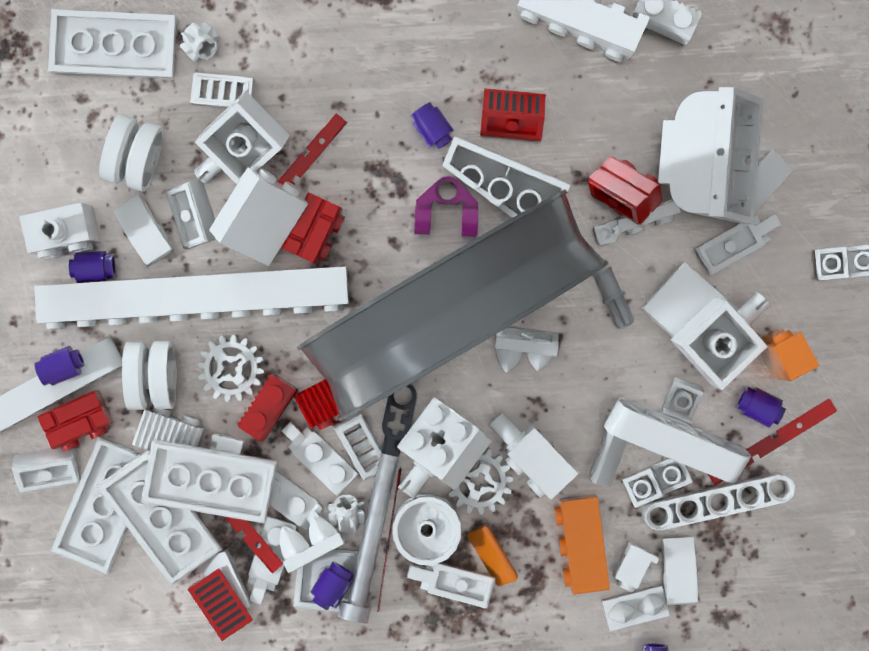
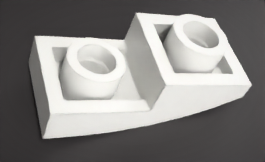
(143, 231)
(842, 262)
(682, 400)
(656, 481)
(680, 571)

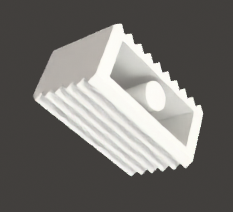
(669, 18)
(161, 426)

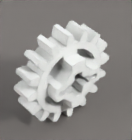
(221, 356)
(497, 487)

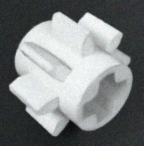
(199, 41)
(347, 513)

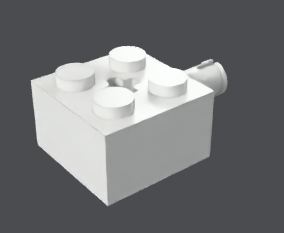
(228, 151)
(60, 229)
(733, 329)
(441, 447)
(535, 457)

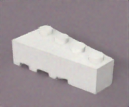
(590, 22)
(500, 179)

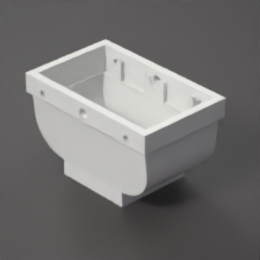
(708, 154)

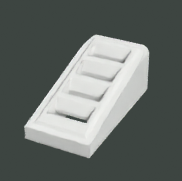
(247, 83)
(341, 426)

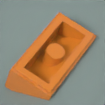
(492, 555)

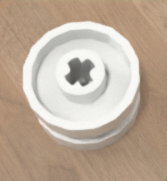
(131, 152)
(149, 375)
(425, 548)

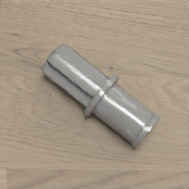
(614, 297)

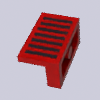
(513, 114)
(220, 604)

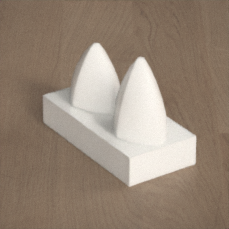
(537, 344)
(297, 550)
(635, 607)

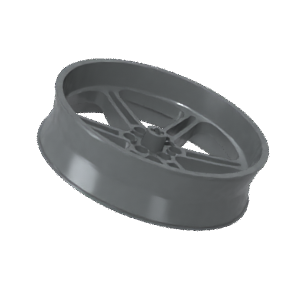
(453, 305)

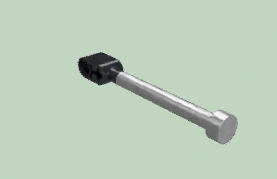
(356, 608)

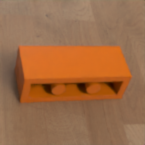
(787, 354)
(582, 544)

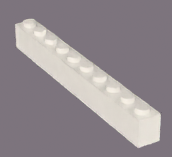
(192, 295)

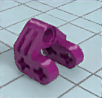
(469, 208)

